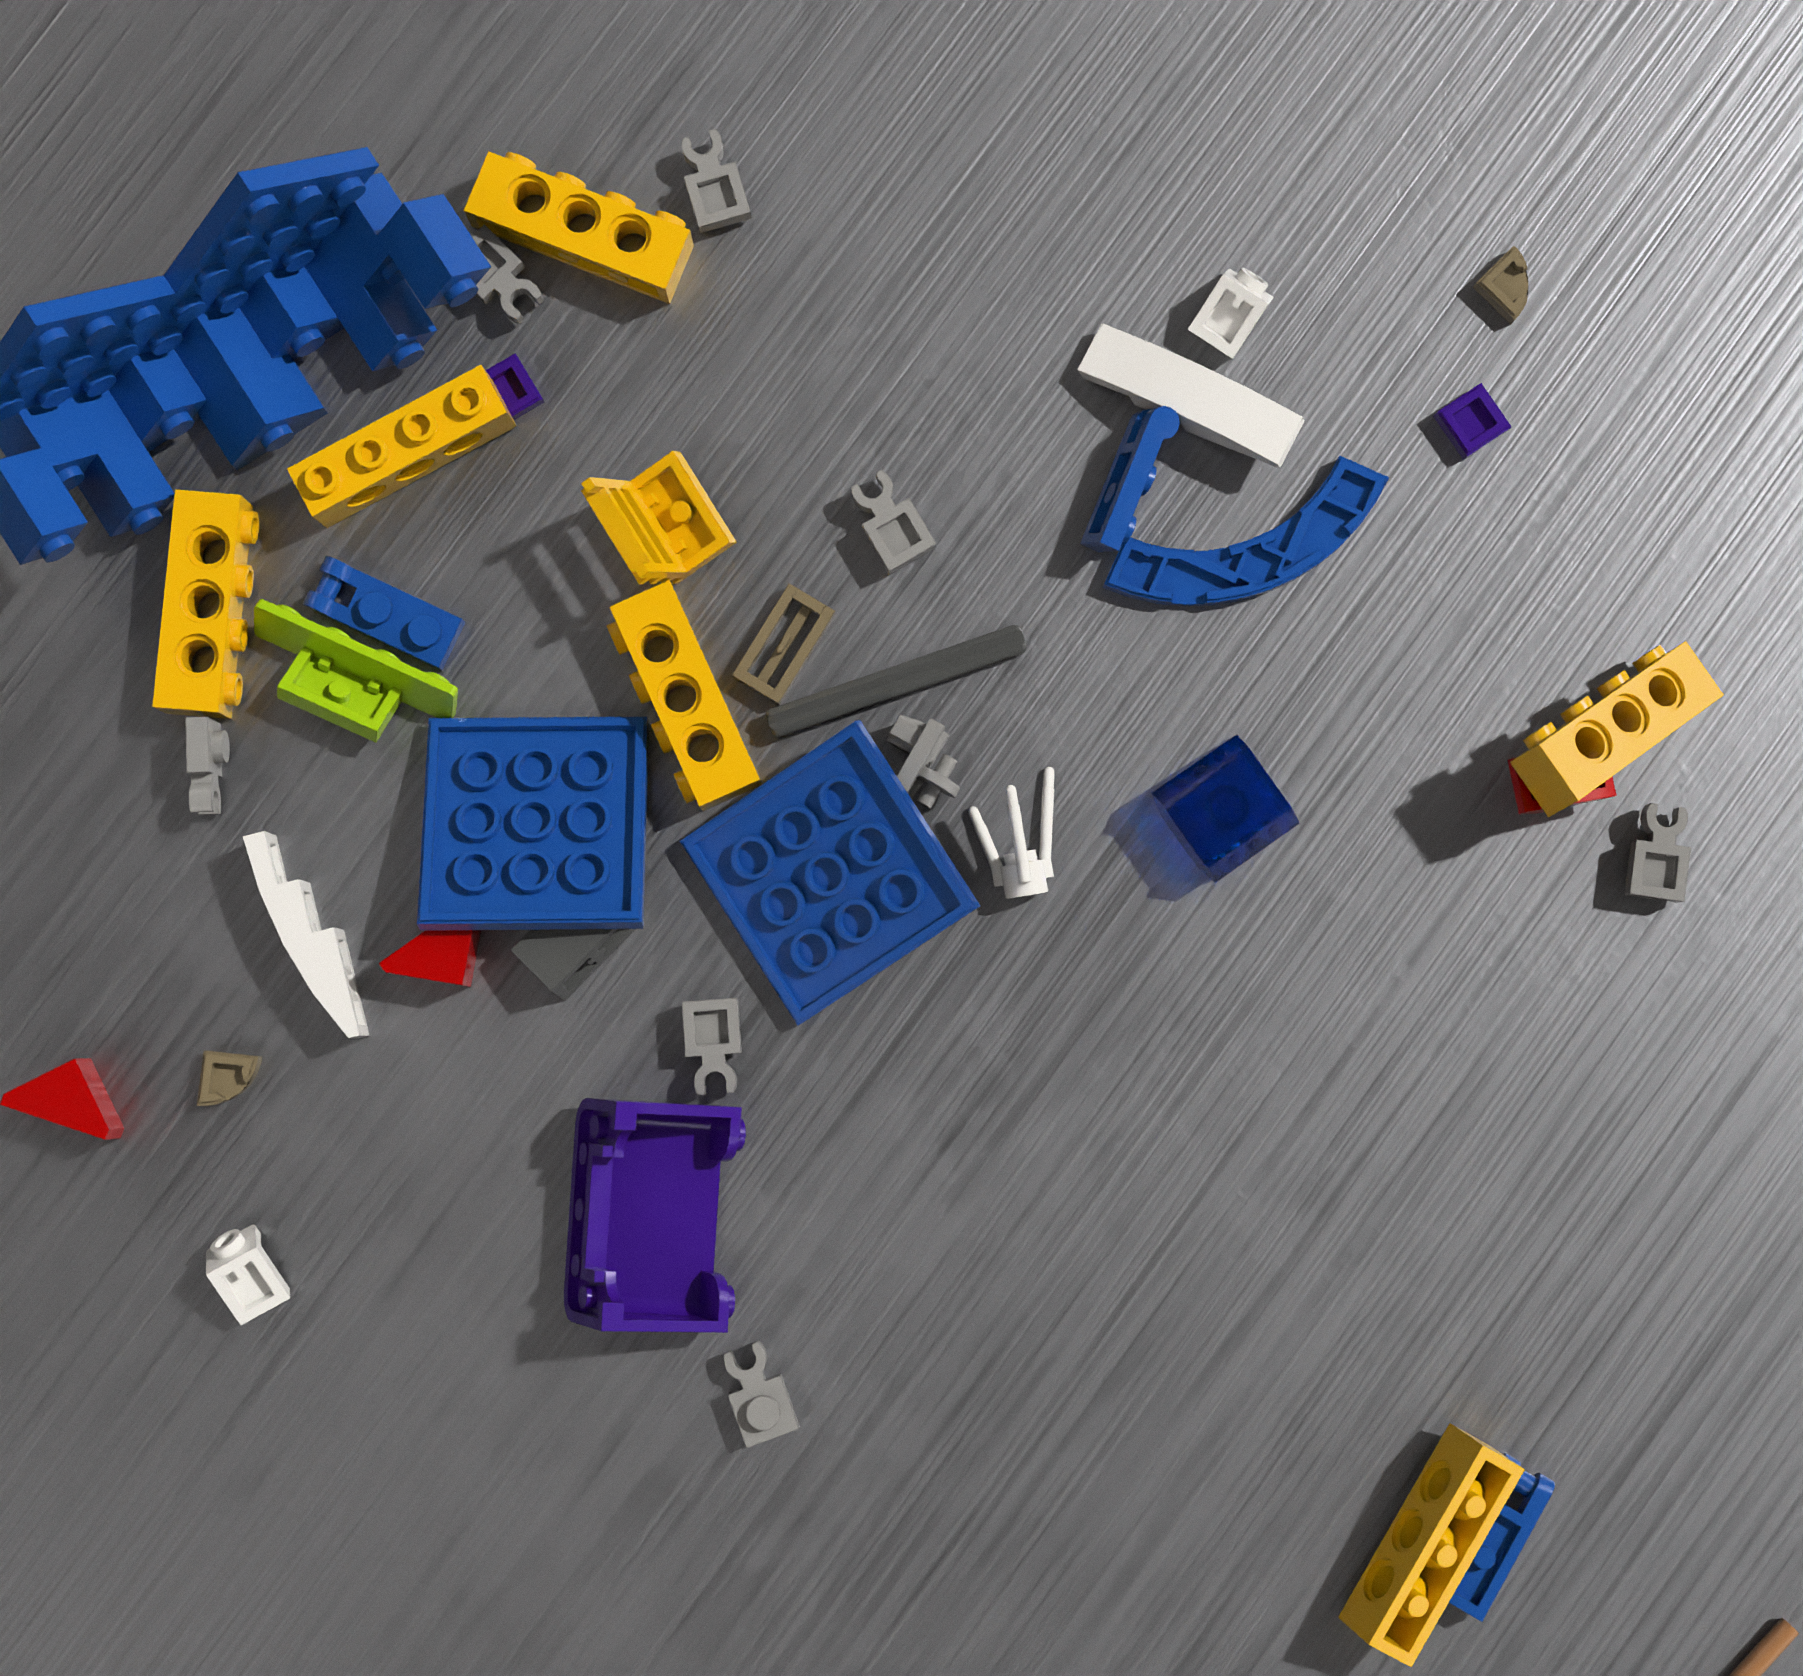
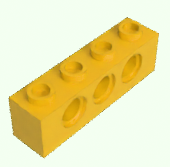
(650, 270)
(402, 447)
(195, 523)
(658, 614)
(1615, 729)
(1430, 1545)

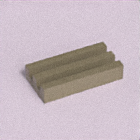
(760, 684)

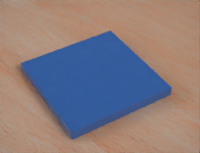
(534, 824)
(829, 872)

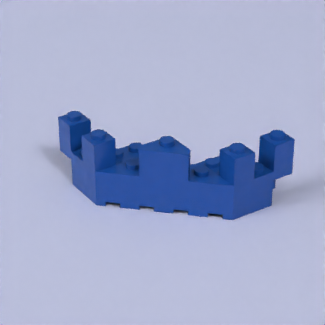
(216, 340)

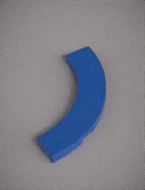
(1257, 564)

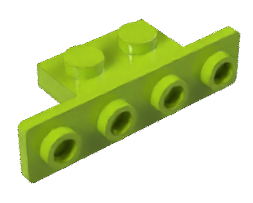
(346, 678)

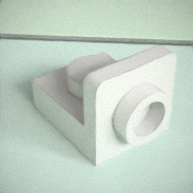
(1232, 310)
(245, 1274)

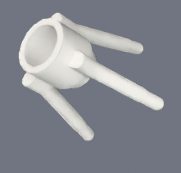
(1022, 870)

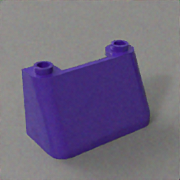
(648, 1216)

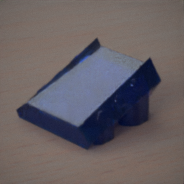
(1224, 809)

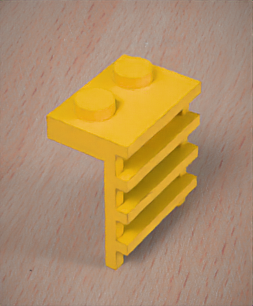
(660, 520)

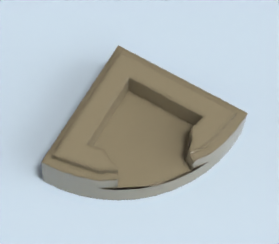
(1506, 285)
(225, 1076)

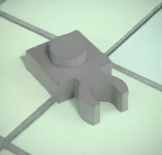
(715, 189)
(502, 275)
(896, 529)
(205, 752)
(1658, 866)
(712, 1032)
(762, 1403)

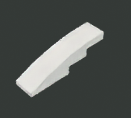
(1203, 399)
(317, 953)

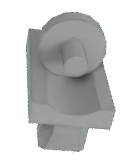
(923, 746)

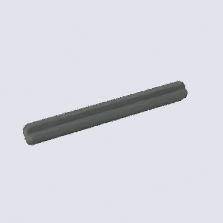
(896, 681)

